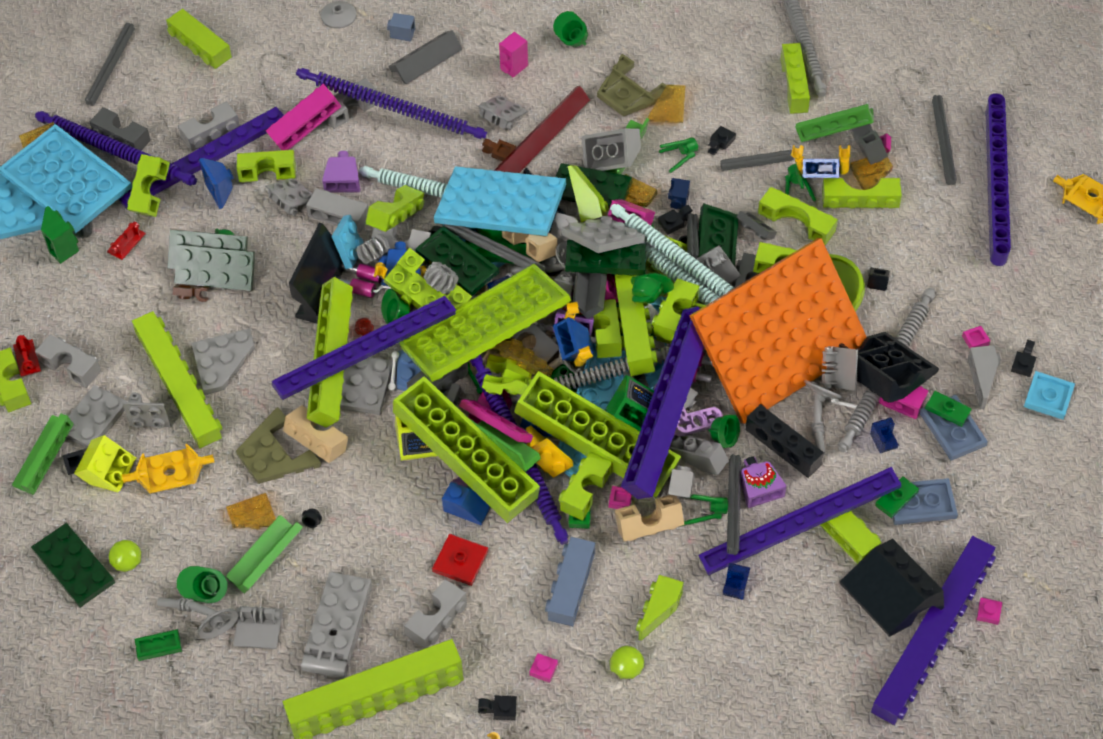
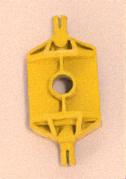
(1077, 192)
(152, 469)

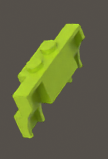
(414, 287)
(512, 377)

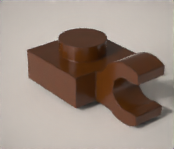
(498, 150)
(187, 291)

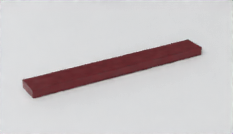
(544, 132)

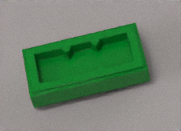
(948, 408)
(896, 500)
(158, 645)

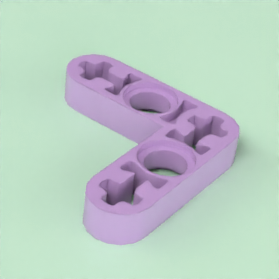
(701, 415)

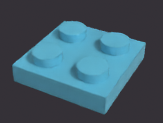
(347, 240)
(1049, 395)

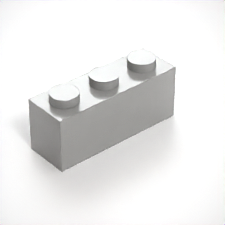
(332, 207)

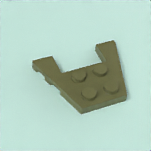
(623, 93)
(266, 457)

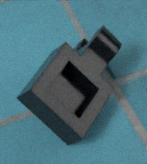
(721, 139)
(674, 221)
(1024, 362)
(503, 707)

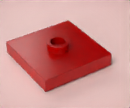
(460, 559)

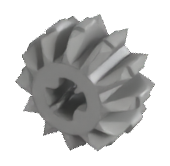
(372, 249)
(441, 277)

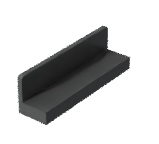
(426, 56)
(590, 293)

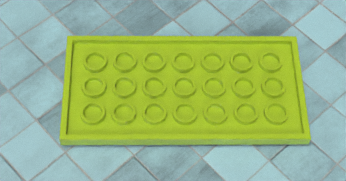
(485, 322)

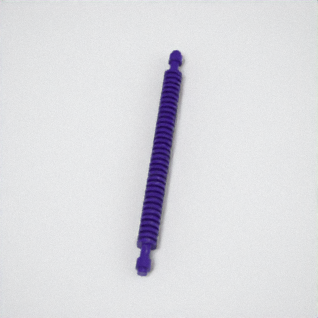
(390, 102)
(110, 145)
(544, 500)

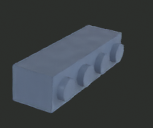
(571, 581)

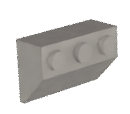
(611, 149)

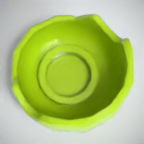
(125, 555)
(626, 662)

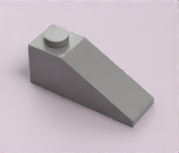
(983, 366)

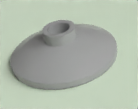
(338, 14)

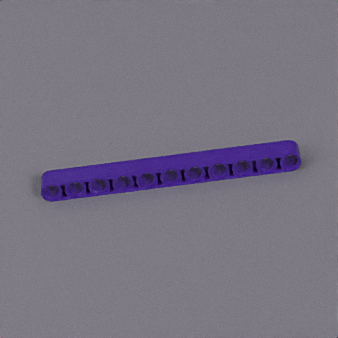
(997, 180)

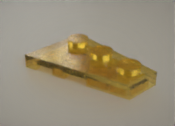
(525, 357)

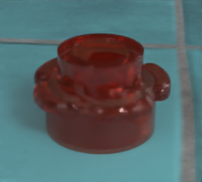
(363, 323)

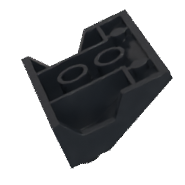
(317, 266)
(891, 367)
(892, 587)

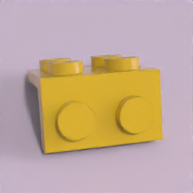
(552, 458)

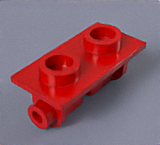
(126, 241)
(26, 356)

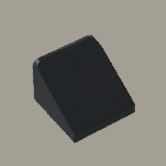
(878, 279)
(72, 461)

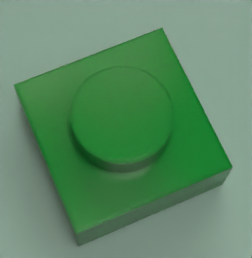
(577, 523)

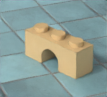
(537, 246)
(326, 444)
(666, 516)

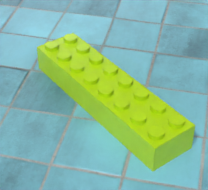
(584, 425)
(466, 449)
(374, 690)

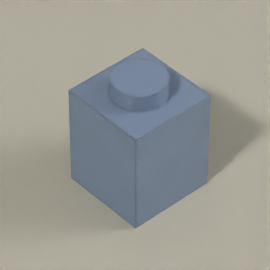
(401, 26)

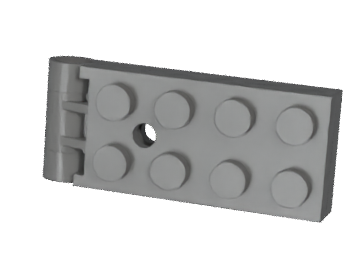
(341, 614)

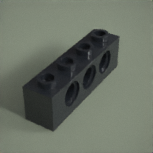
(784, 441)

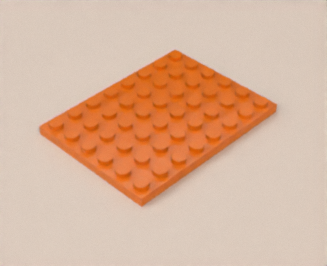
(775, 328)

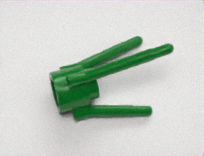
(685, 146)
(797, 178)
(718, 505)

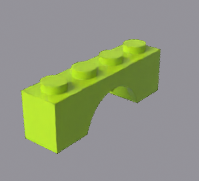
(797, 86)
(839, 194)
(779, 205)
(388, 215)

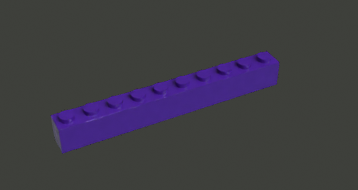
(664, 409)
(932, 632)

